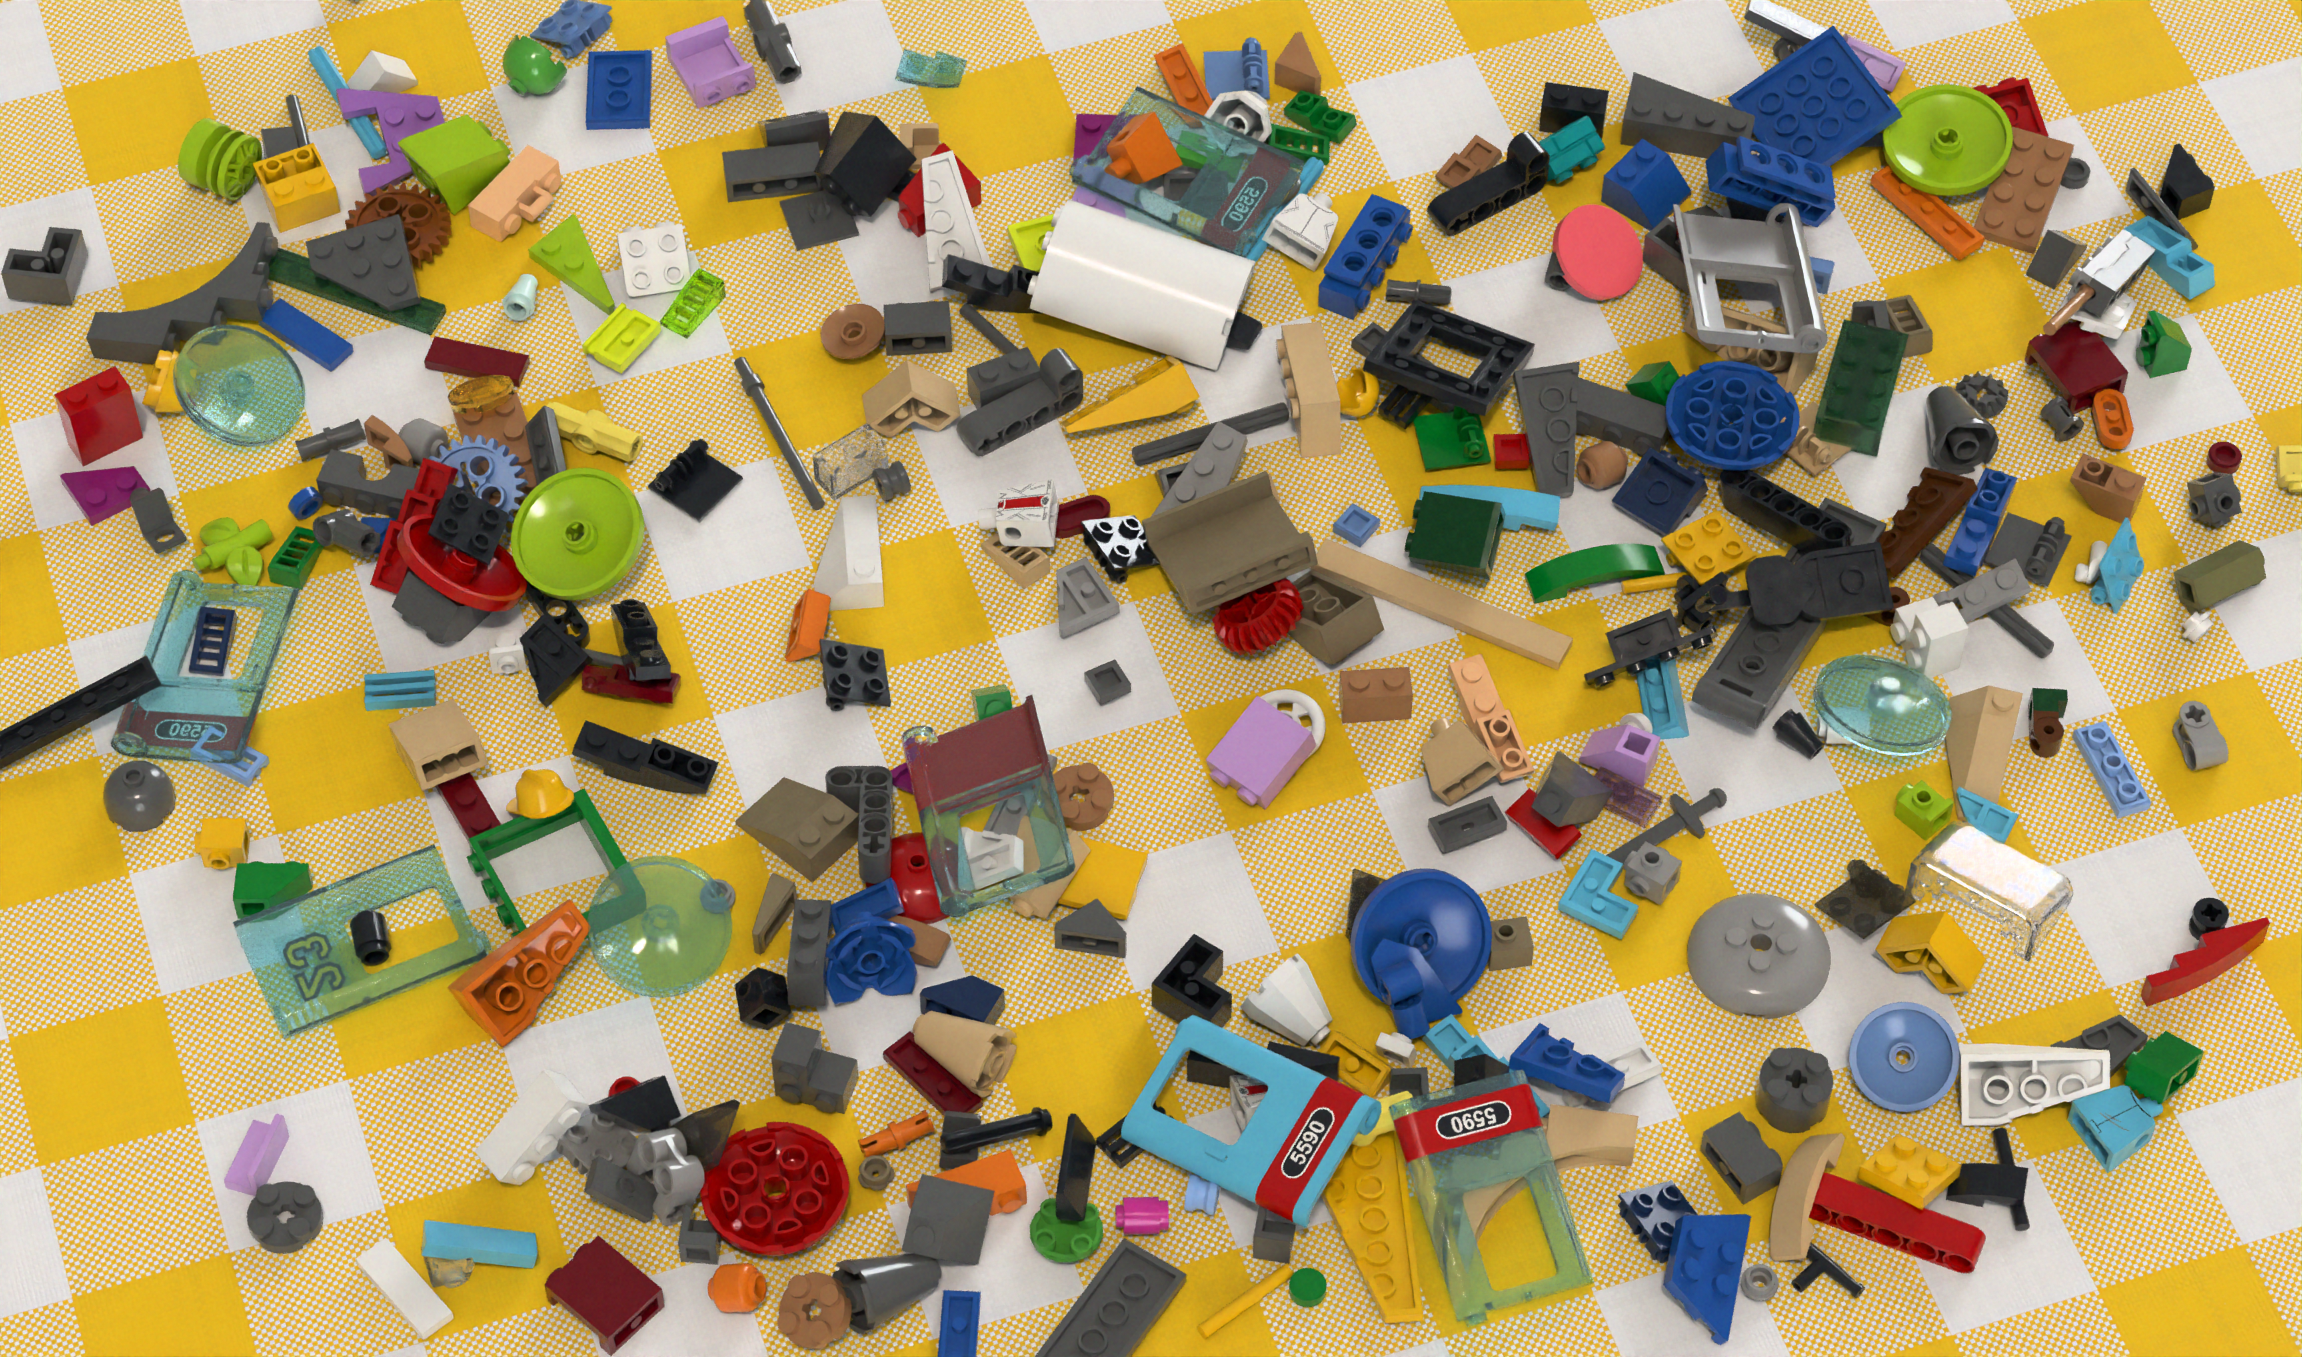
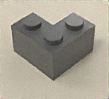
(49, 273)
(810, 1074)

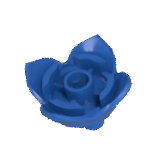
(870, 955)

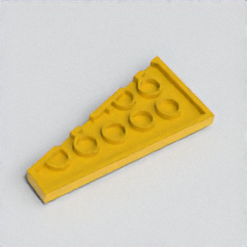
(1375, 1221)

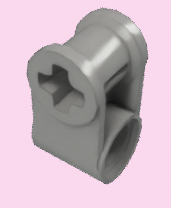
(2199, 737)

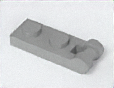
(1987, 591)

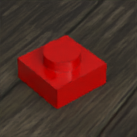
(1510, 451)

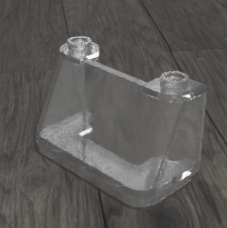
(1993, 882)

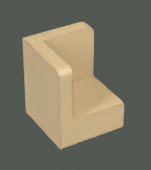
(920, 140)

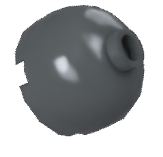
(138, 796)

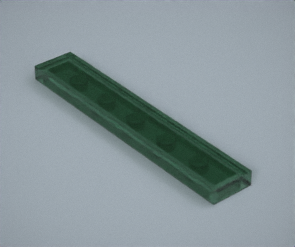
(296, 272)

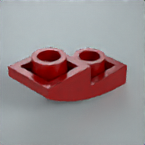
(1545, 834)

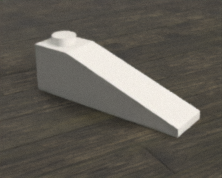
(852, 558)
(2017, 1080)

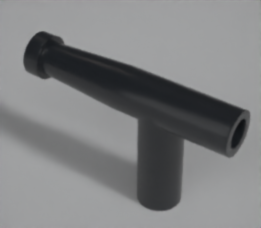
(1823, 1263)

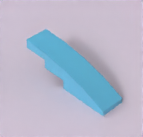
(1519, 505)
(1453, 1042)

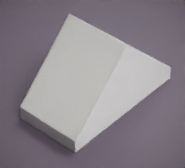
(382, 74)

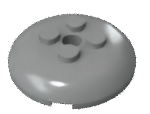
(1753, 981)

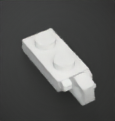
(1634, 1061)

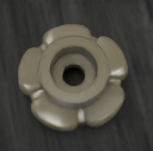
(872, 1165)

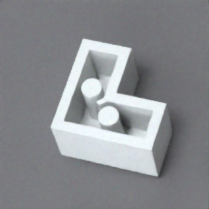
(1930, 636)

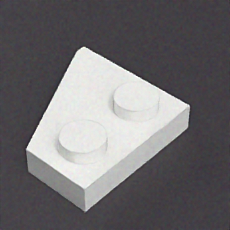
(992, 856)

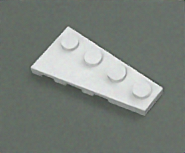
(948, 217)

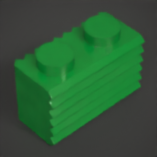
(2162, 1067)

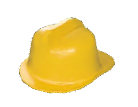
(540, 795)

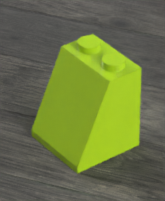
(455, 160)

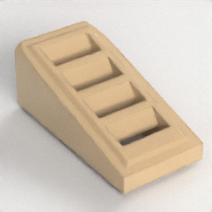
(1024, 575)

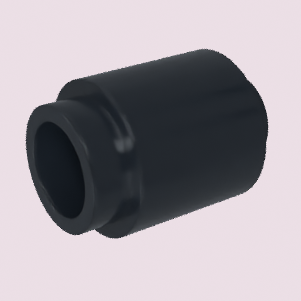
(370, 937)

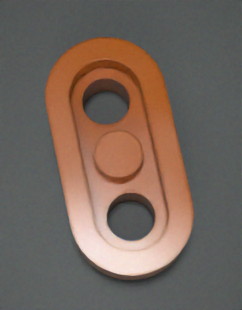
(2112, 426)

